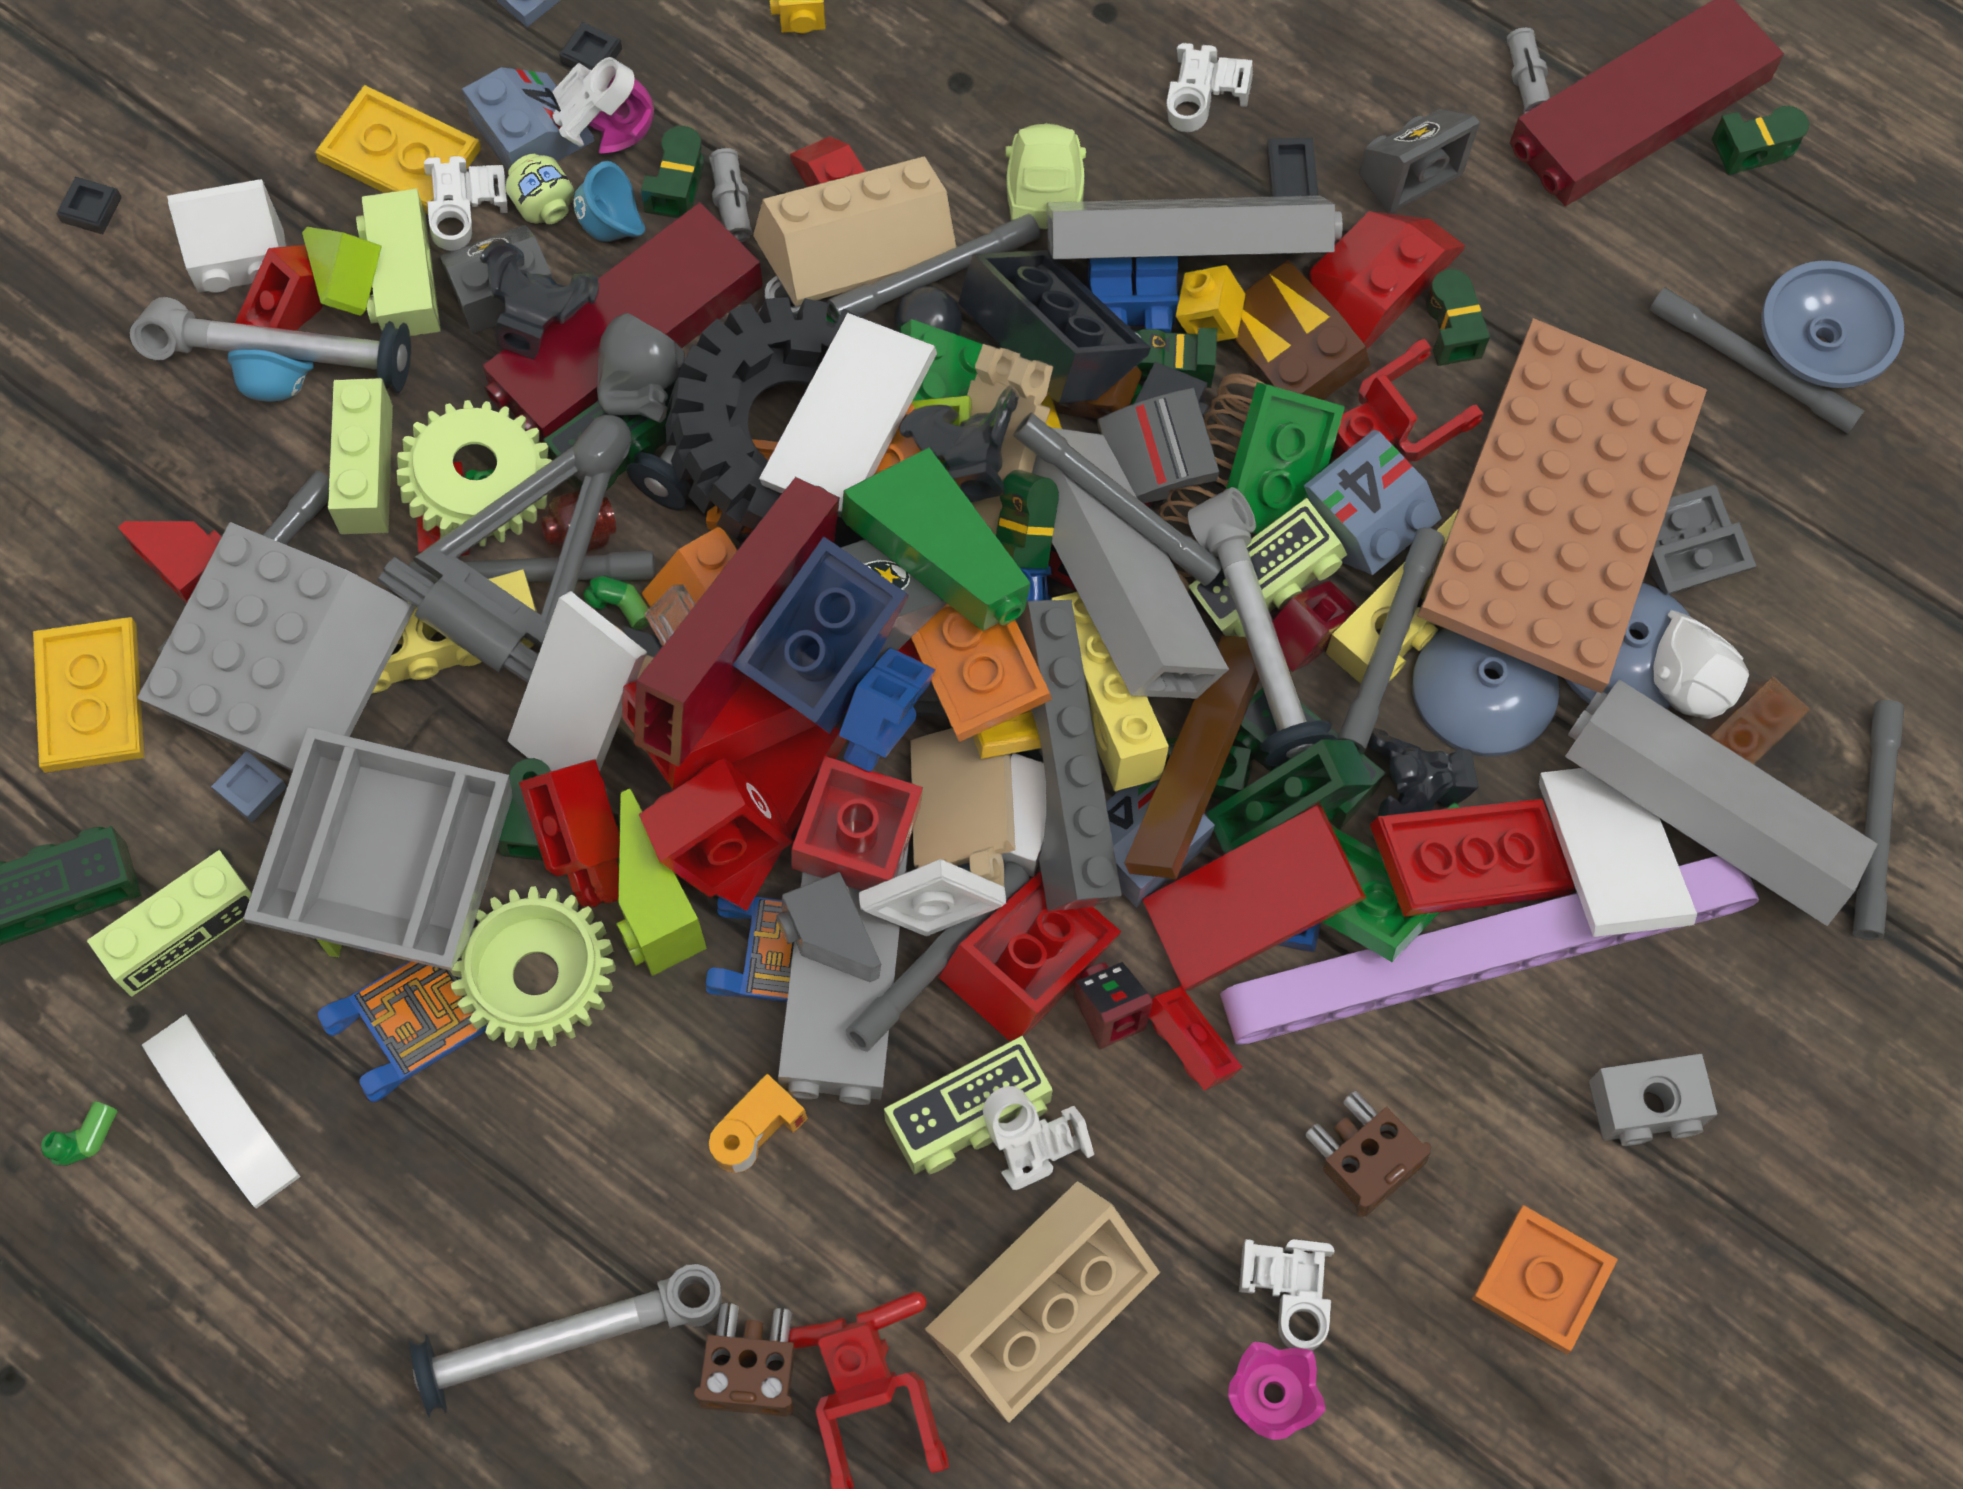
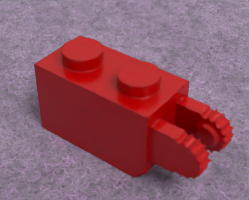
(576, 830)

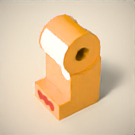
(751, 1122)

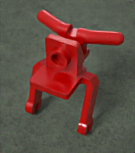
(1388, 412)
(863, 1379)

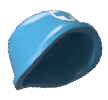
(607, 204)
(267, 374)

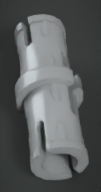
(1525, 55)
(730, 193)

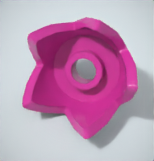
(622, 128)
(1294, 1373)

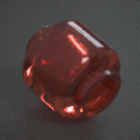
(559, 517)

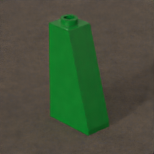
(939, 538)

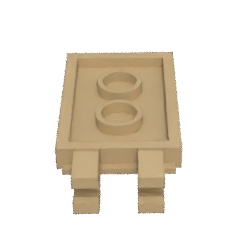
(1032, 384)
(963, 805)

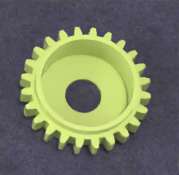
(447, 497)
(524, 929)

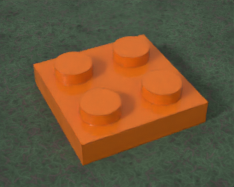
(1544, 1279)

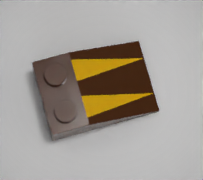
(1297, 336)

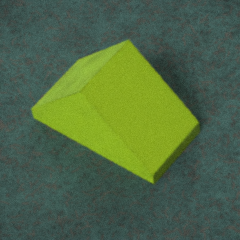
(342, 268)

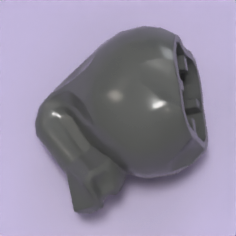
(636, 368)

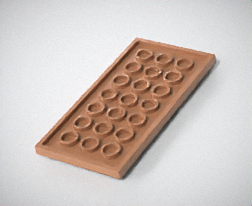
(1564, 506)

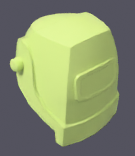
(1043, 169)

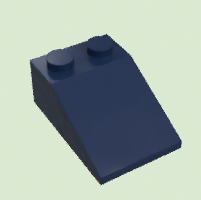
(823, 634)

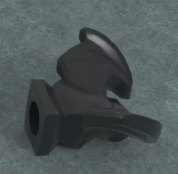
(531, 299)
(968, 449)
(1423, 775)

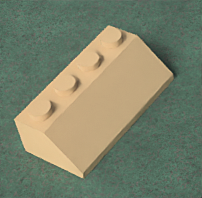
(855, 229)
(1043, 1300)

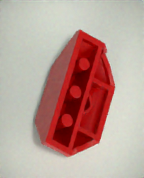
(1382, 269)

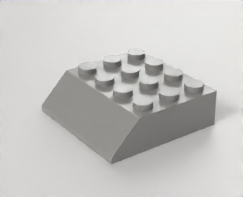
(275, 647)
(381, 849)

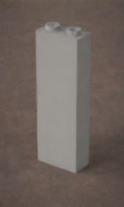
(1192, 227)
(1129, 586)
(1721, 800)
(819, 1010)

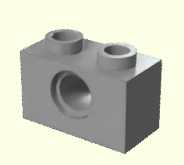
(1677, 1081)

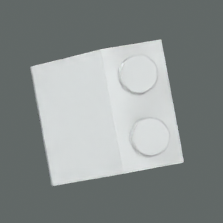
(225, 233)

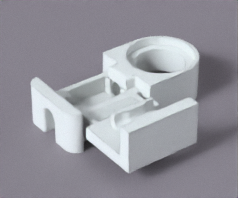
(1208, 76)
(585, 94)
(465, 188)
(1032, 1141)
(1294, 1273)

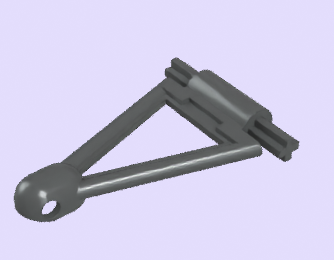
(476, 610)

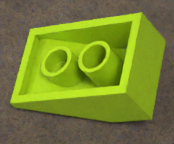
(657, 913)

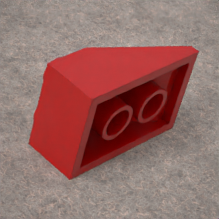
(1026, 959)

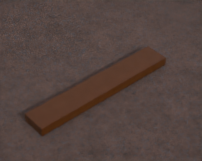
(1194, 766)

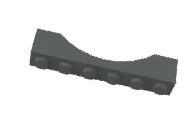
(1077, 842)

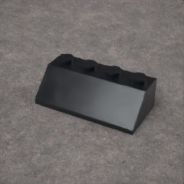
(1051, 318)

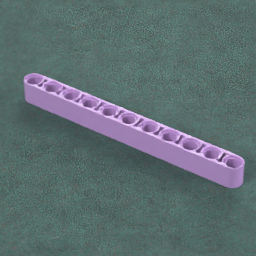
(1454, 958)

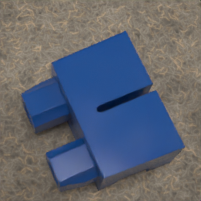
(1153, 287)
(883, 707)

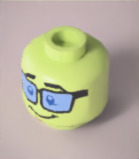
(539, 189)

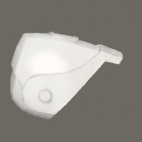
(1698, 668)

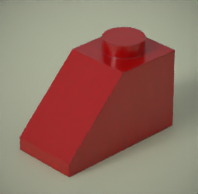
(826, 161)
(282, 291)
(172, 550)

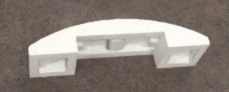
(220, 1111)

